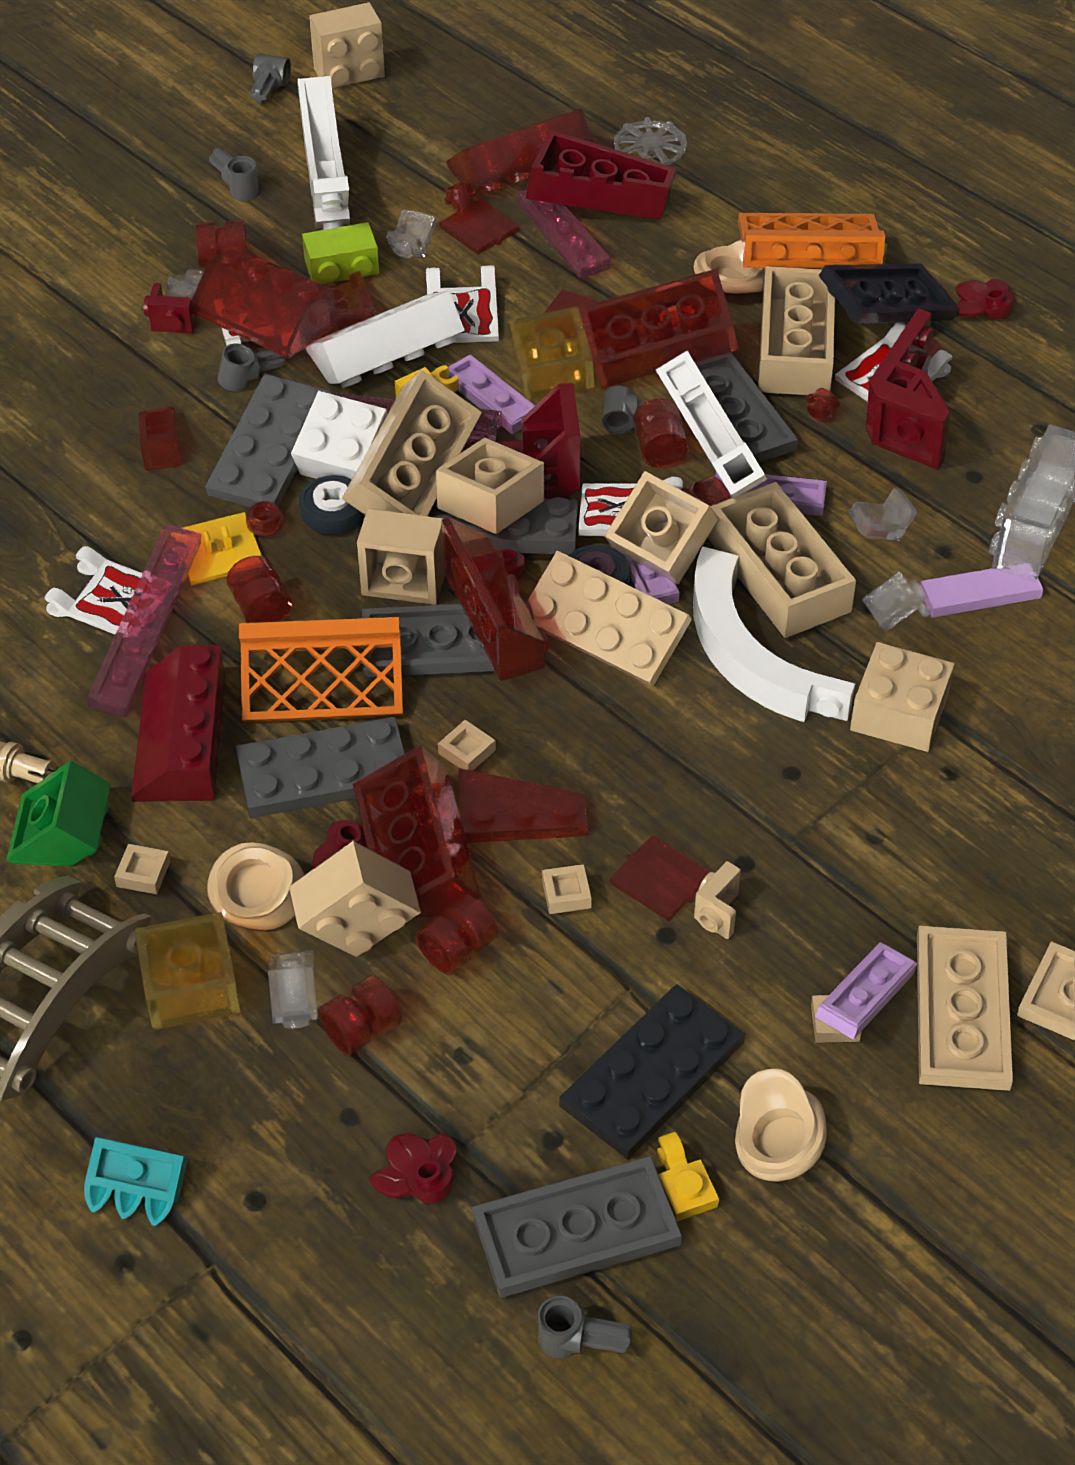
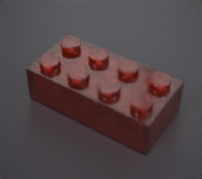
(655, 325)

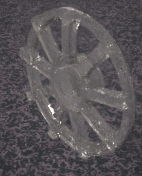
(652, 143)

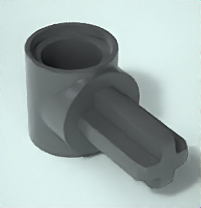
(269, 74)
(238, 173)
(242, 365)
(618, 409)
(583, 1331)

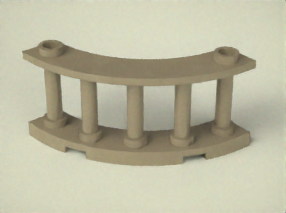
(43, 915)

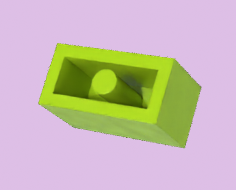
(340, 252)

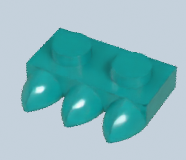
(134, 1173)

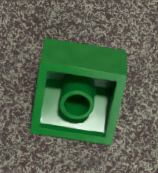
(60, 818)

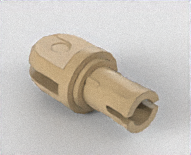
(17, 764)

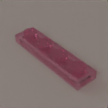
(566, 236)

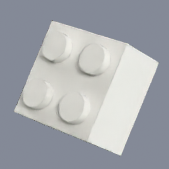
(336, 436)

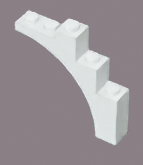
(323, 154)

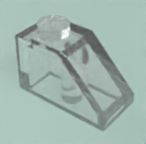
(293, 988)

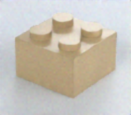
(347, 45)
(490, 485)
(661, 527)
(401, 556)
(902, 696)
(354, 899)

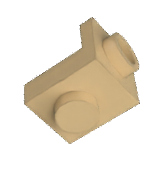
(714, 897)

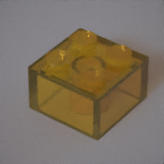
(551, 351)
(187, 971)

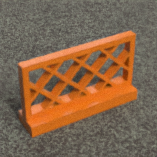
(811, 240)
(327, 636)

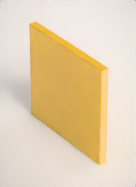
(222, 545)

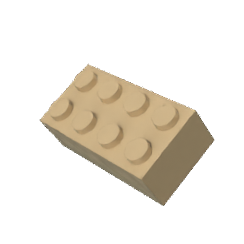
(796, 332)
(416, 438)
(783, 560)

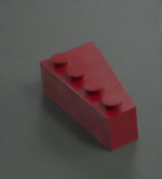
(598, 178)

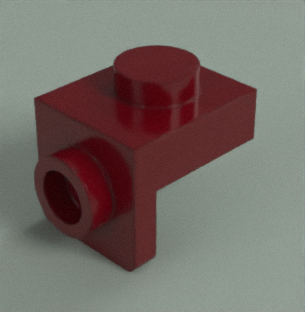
(168, 312)

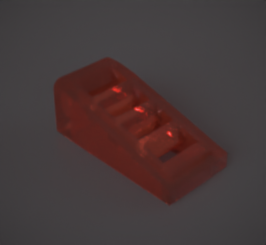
(159, 438)

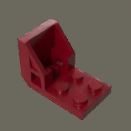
(903, 403)
(558, 424)

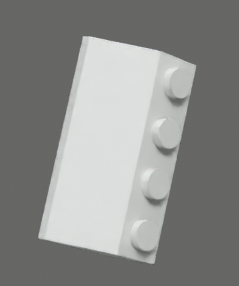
(386, 337)

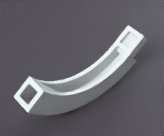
(711, 425)
(748, 663)

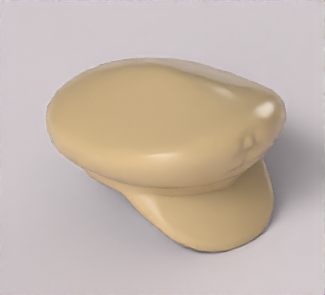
(729, 263)
(253, 886)
(779, 1126)

